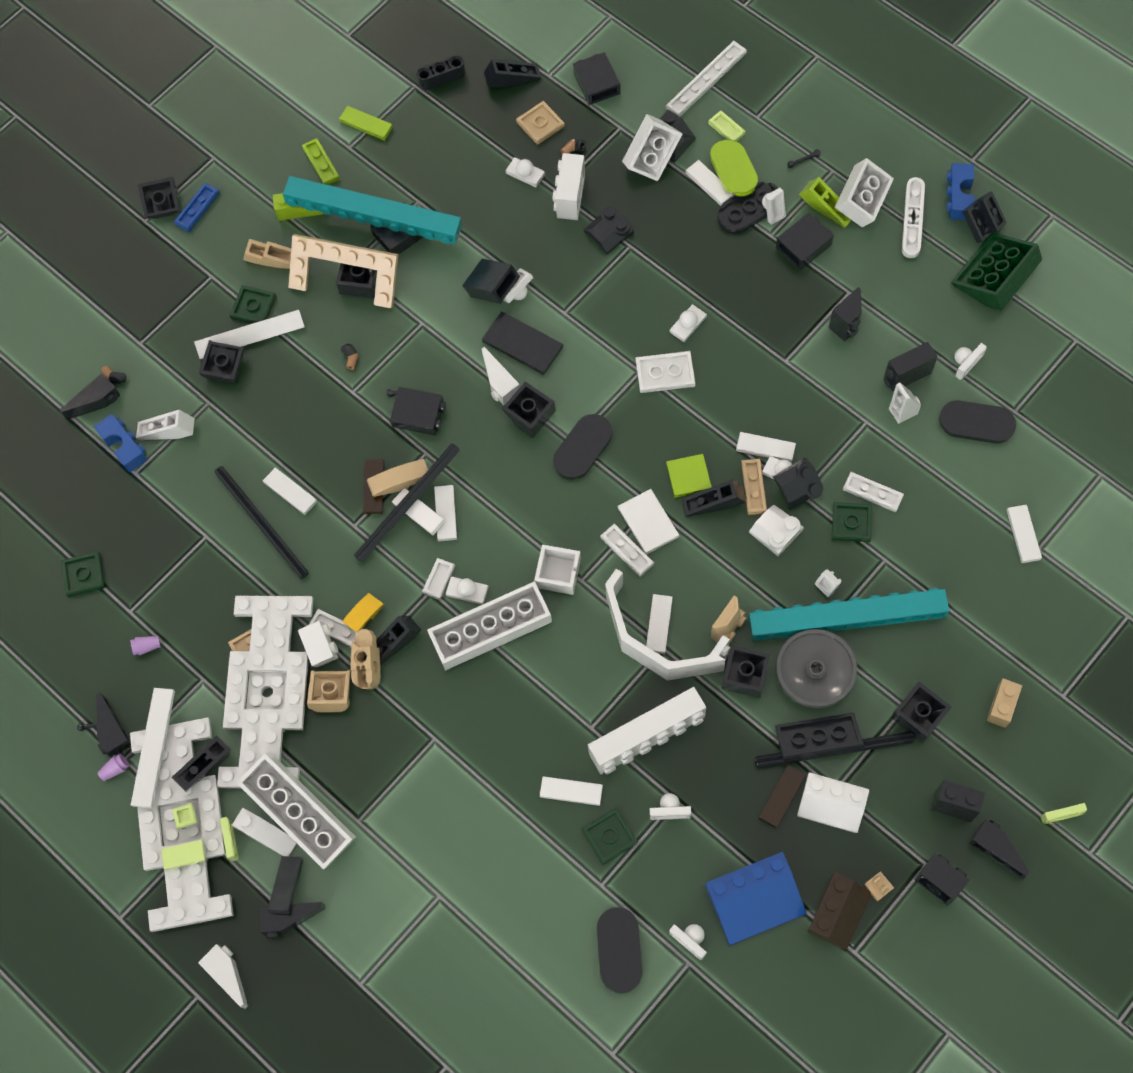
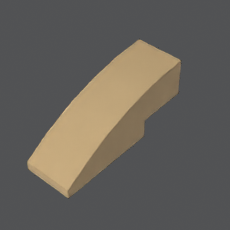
(268, 254)
(397, 478)

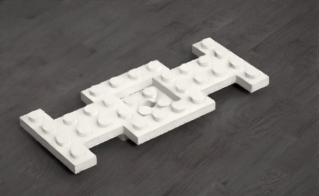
(267, 666)
(187, 885)

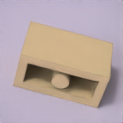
(1004, 703)

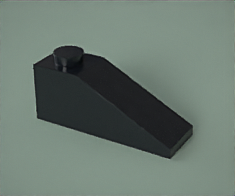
(510, 73)
(93, 397)
(715, 499)
(396, 637)
(109, 730)
(202, 764)
(996, 845)
(274, 923)

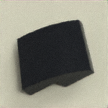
(984, 217)

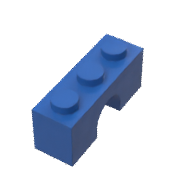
(959, 177)
(129, 453)

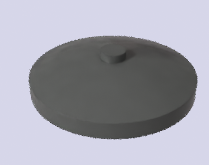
(816, 668)

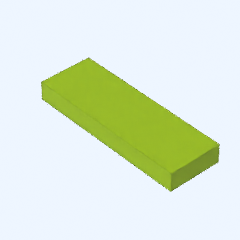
(366, 123)
(320, 162)

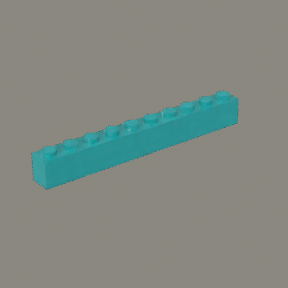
(372, 210)
(849, 614)

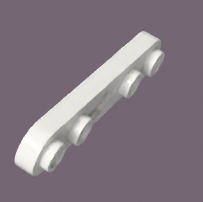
(913, 232)

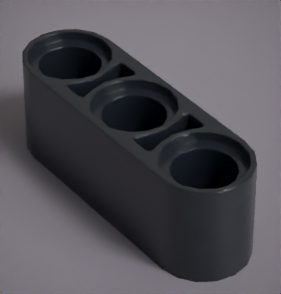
(440, 72)

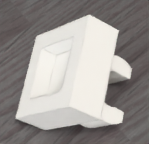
(827, 582)

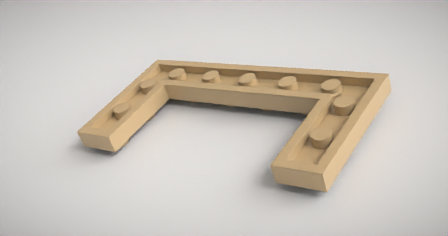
(384, 262)

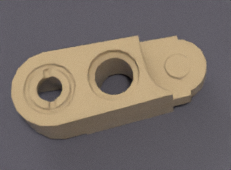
(365, 673)

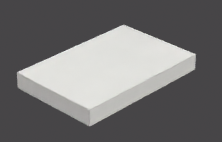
(665, 372)
(648, 521)

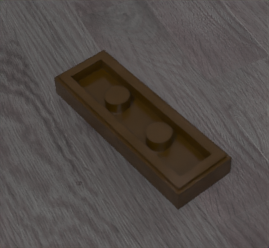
(372, 504)
(782, 796)

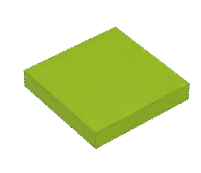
(688, 475)

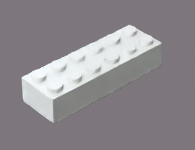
(490, 625)
(647, 730)
(296, 810)

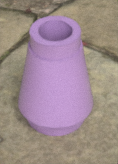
(142, 645)
(113, 767)

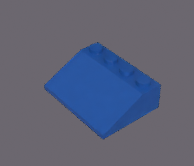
(755, 898)

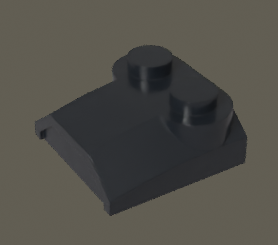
(159, 198)
(609, 229)
(222, 362)
(799, 483)

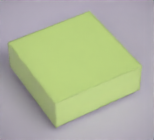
(184, 816)

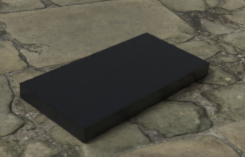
(522, 343)
(819, 737)

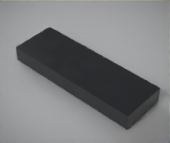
(285, 885)

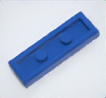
(197, 207)

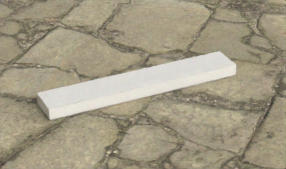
(706, 79)
(254, 332)
(152, 748)

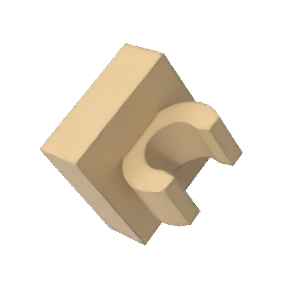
(878, 886)

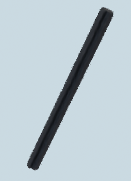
(406, 502)
(261, 522)
(869, 744)

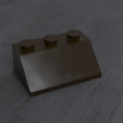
(839, 911)

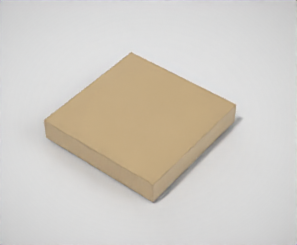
(540, 122)

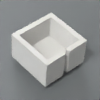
(557, 569)

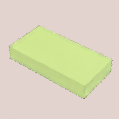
(726, 126)
(1063, 813)
(229, 839)
(183, 854)

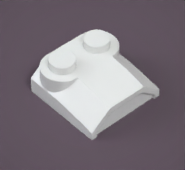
(776, 529)

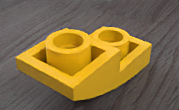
(363, 611)

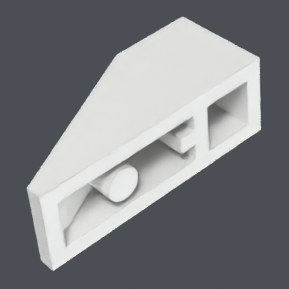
(501, 382)
(904, 404)
(166, 426)
(264, 832)
(224, 971)

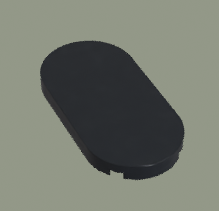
(744, 211)
(977, 421)
(582, 446)
(619, 950)

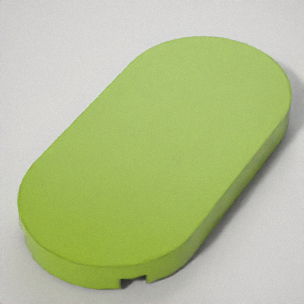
(733, 167)

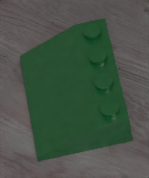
(998, 270)

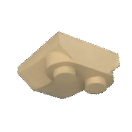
(728, 621)
(329, 691)

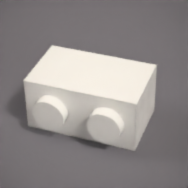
(318, 643)

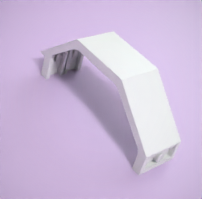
(667, 669)

